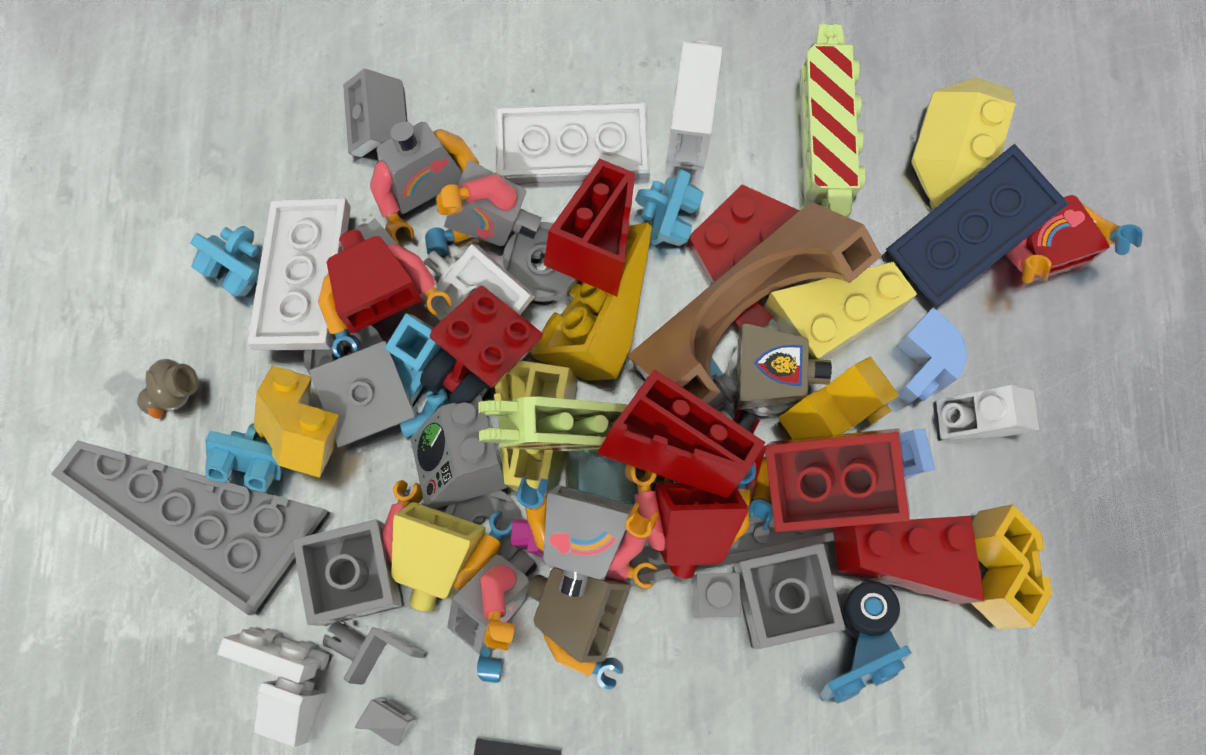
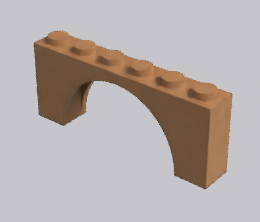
(803, 248)

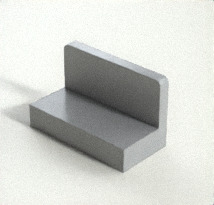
(371, 110)

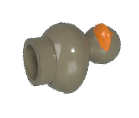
(167, 387)

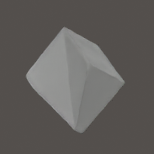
(386, 720)

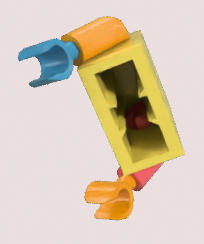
(434, 549)

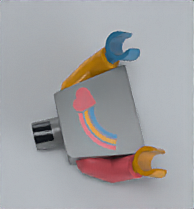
(415, 169)
(481, 208)
(583, 532)
(486, 604)

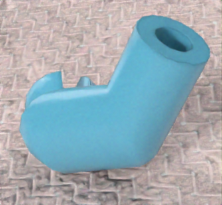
(434, 401)

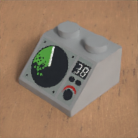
(451, 458)

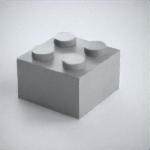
(345, 573)
(789, 596)

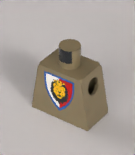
(775, 368)

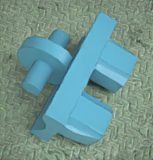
(675, 194)
(215, 252)
(243, 453)

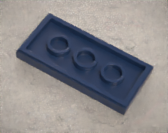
(977, 226)

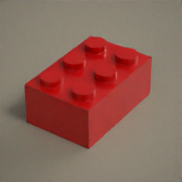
(837, 480)

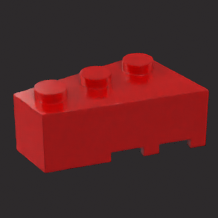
(594, 228)
(681, 438)
(916, 554)

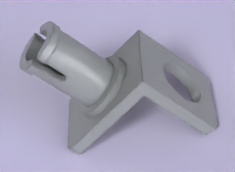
(364, 651)

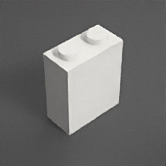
(694, 103)

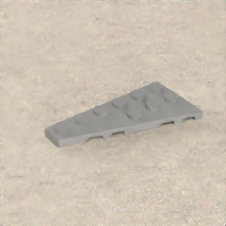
(212, 529)

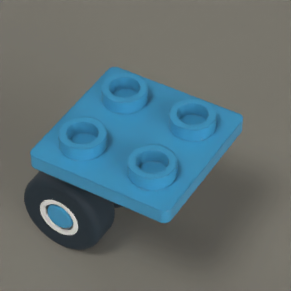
(868, 617)

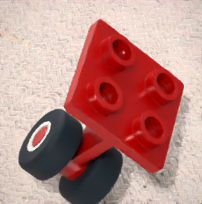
(479, 338)

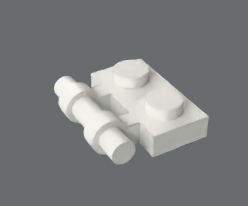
(274, 654)

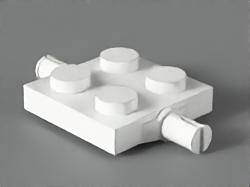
(470, 272)

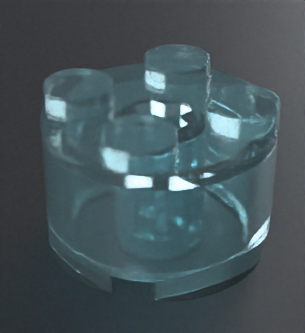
(600, 476)

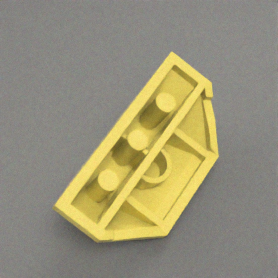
(961, 135)

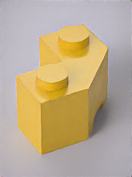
(843, 404)
(297, 433)
(1014, 580)

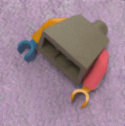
(583, 627)

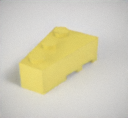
(839, 312)
(533, 380)

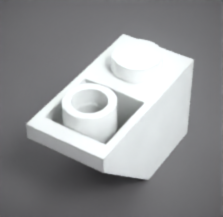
(988, 413)
(286, 710)

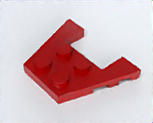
(734, 232)

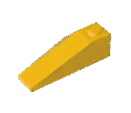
(597, 326)

